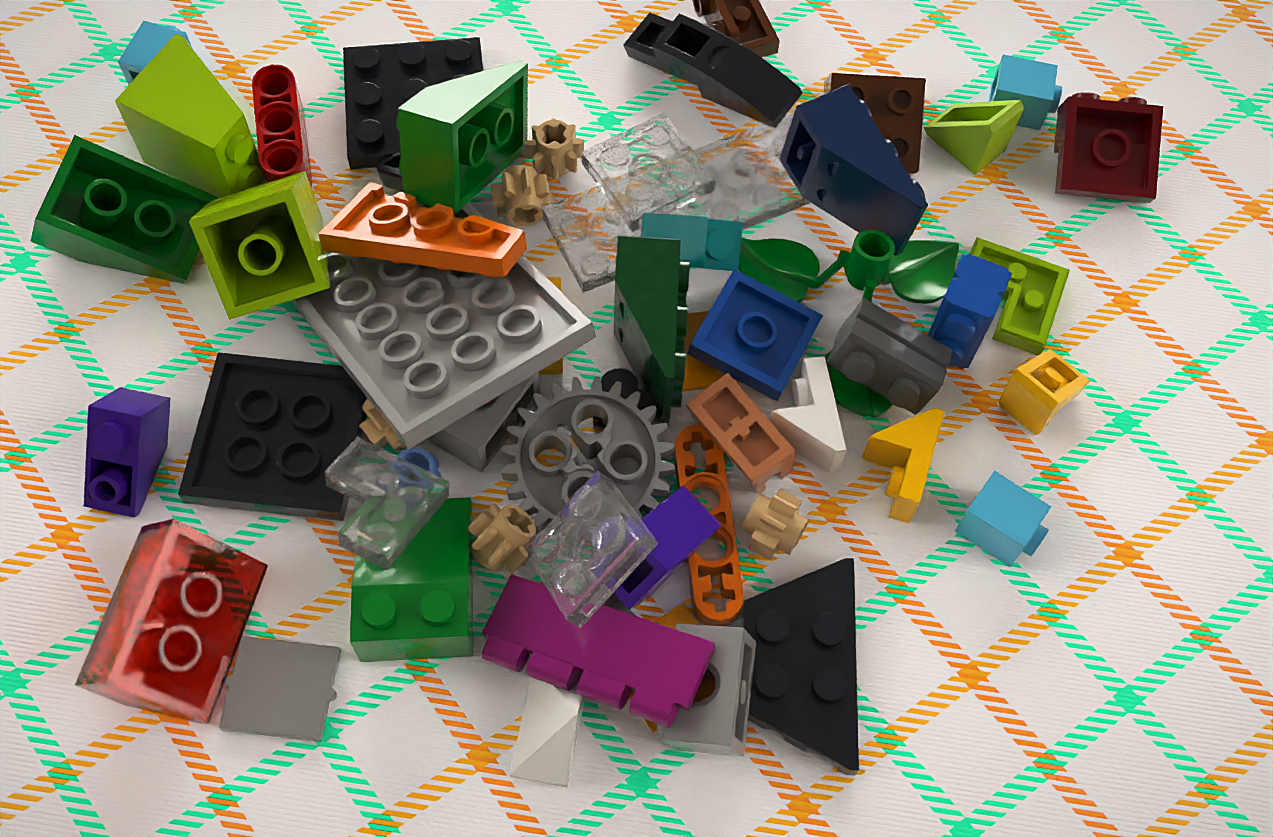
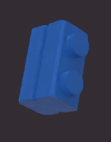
(969, 307)

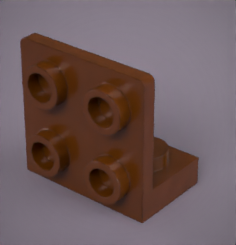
(895, 109)

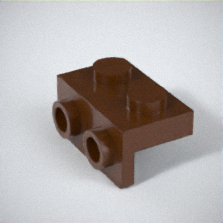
(741, 21)

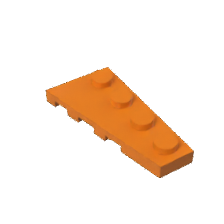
(408, 233)

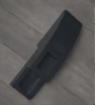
(716, 64)

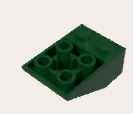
(653, 316)

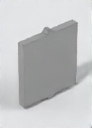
(280, 689)

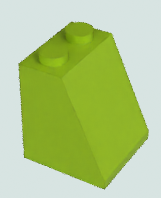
(189, 123)
(263, 245)

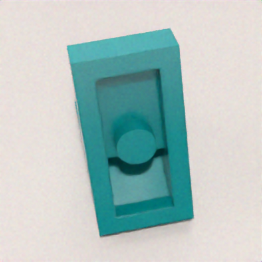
(704, 241)

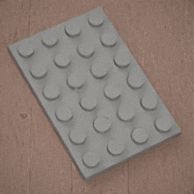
(440, 340)

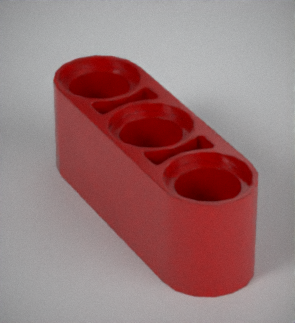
(280, 123)

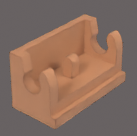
(742, 432)

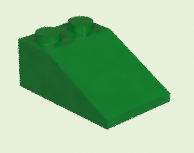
(463, 134)
(119, 214)
(423, 598)

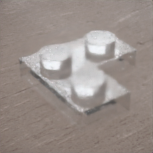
(394, 500)

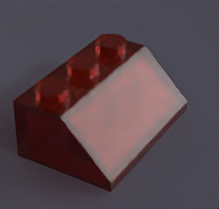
(173, 623)

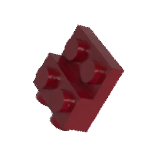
(1108, 147)

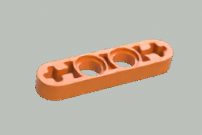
(731, 584)

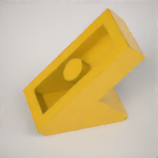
(1040, 390)
(908, 452)

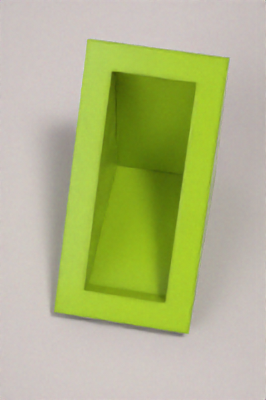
(975, 131)

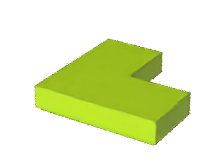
(1029, 296)

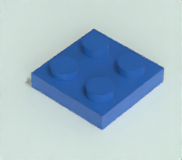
(754, 334)

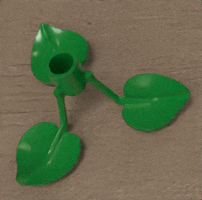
(915, 275)

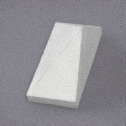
(547, 734)

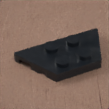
(808, 663)

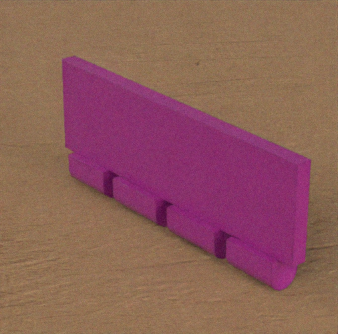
(611, 651)

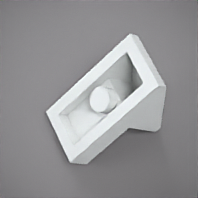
(814, 422)

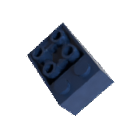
(851, 168)

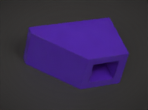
(124, 449)
(680, 529)

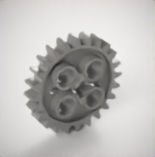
(626, 435)

